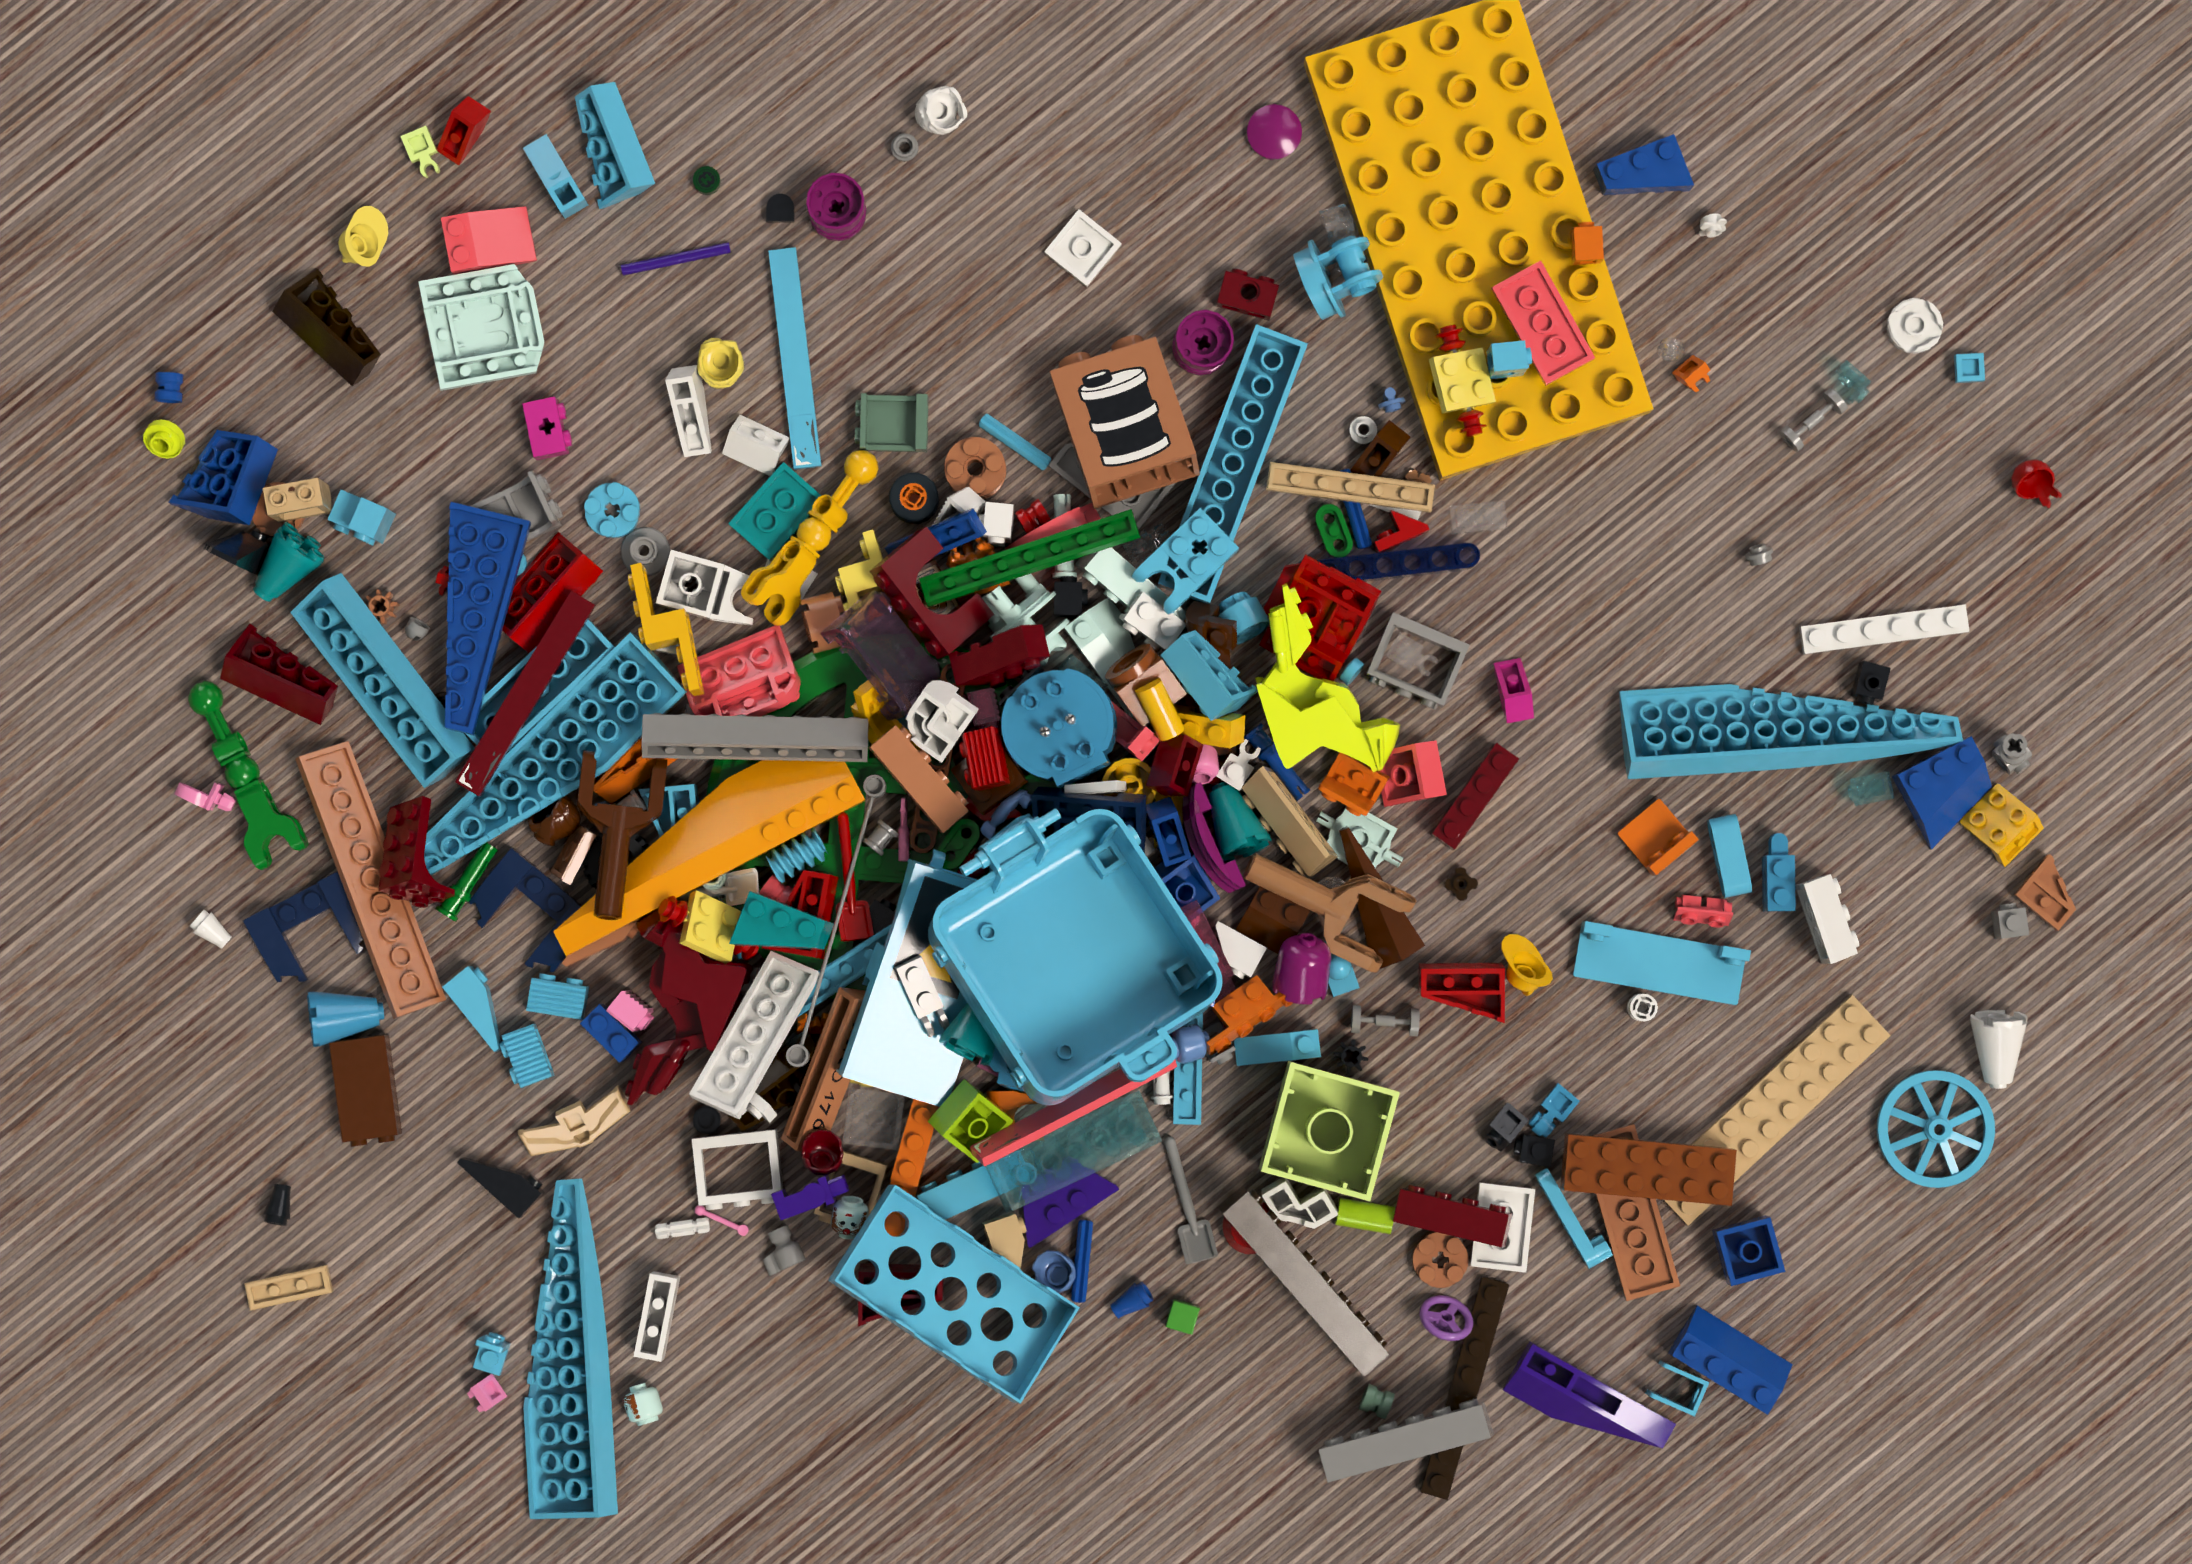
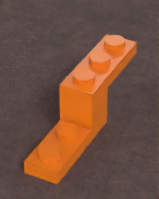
(911, 1158)

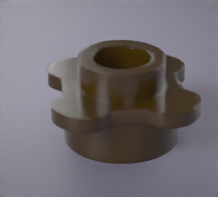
(1453, 884)

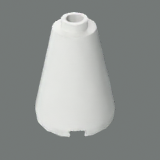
(1998, 1044)

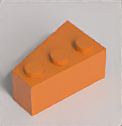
(626, 774)

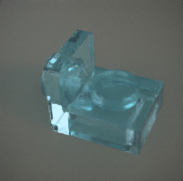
(1852, 377)

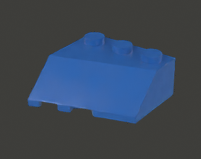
(228, 478)
(1944, 788)

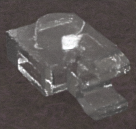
(1141, 548)

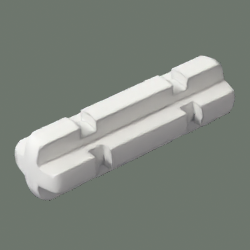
(682, 1228)

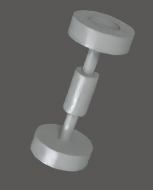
(1834, 401)
(1385, 1020)

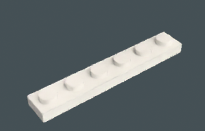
(1884, 629)

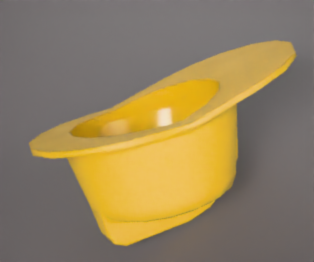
(1525, 965)

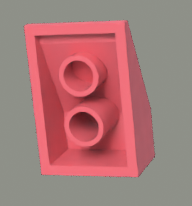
(488, 239)

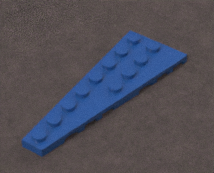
(482, 576)

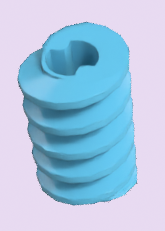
(797, 855)

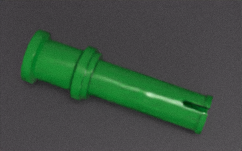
(467, 881)

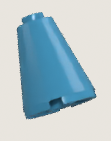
(341, 1016)

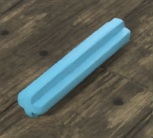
(1014, 442)

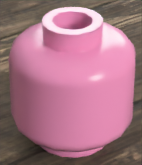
(1207, 765)

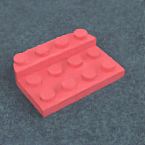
(747, 677)

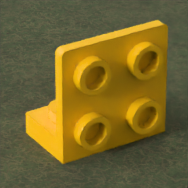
(2002, 824)

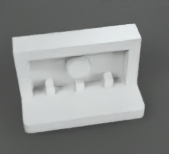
(1152, 622)

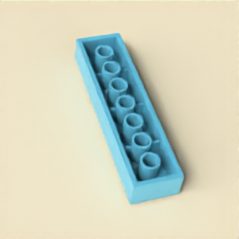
(381, 679)

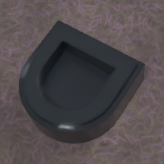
(780, 209)

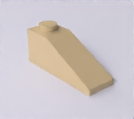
(1006, 1236)

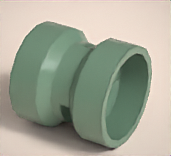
(1376, 1401)

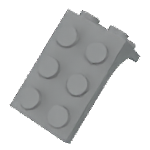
(527, 501)

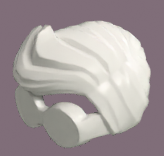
(938, 110)

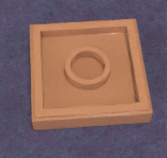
(573, 854)

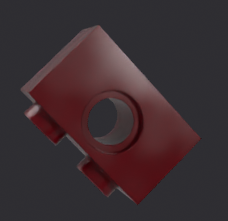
(1231, 298)

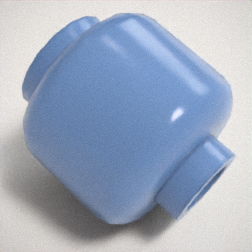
(1190, 1043)

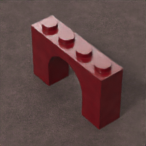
(898, 577)

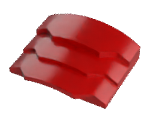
(1336, 609)

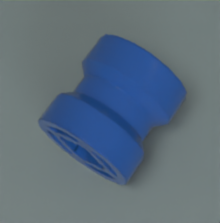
(168, 387)

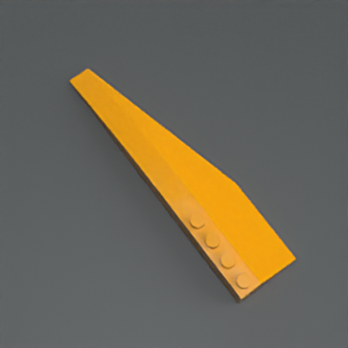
(723, 831)

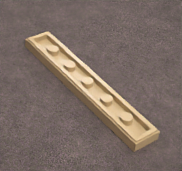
(1350, 487)

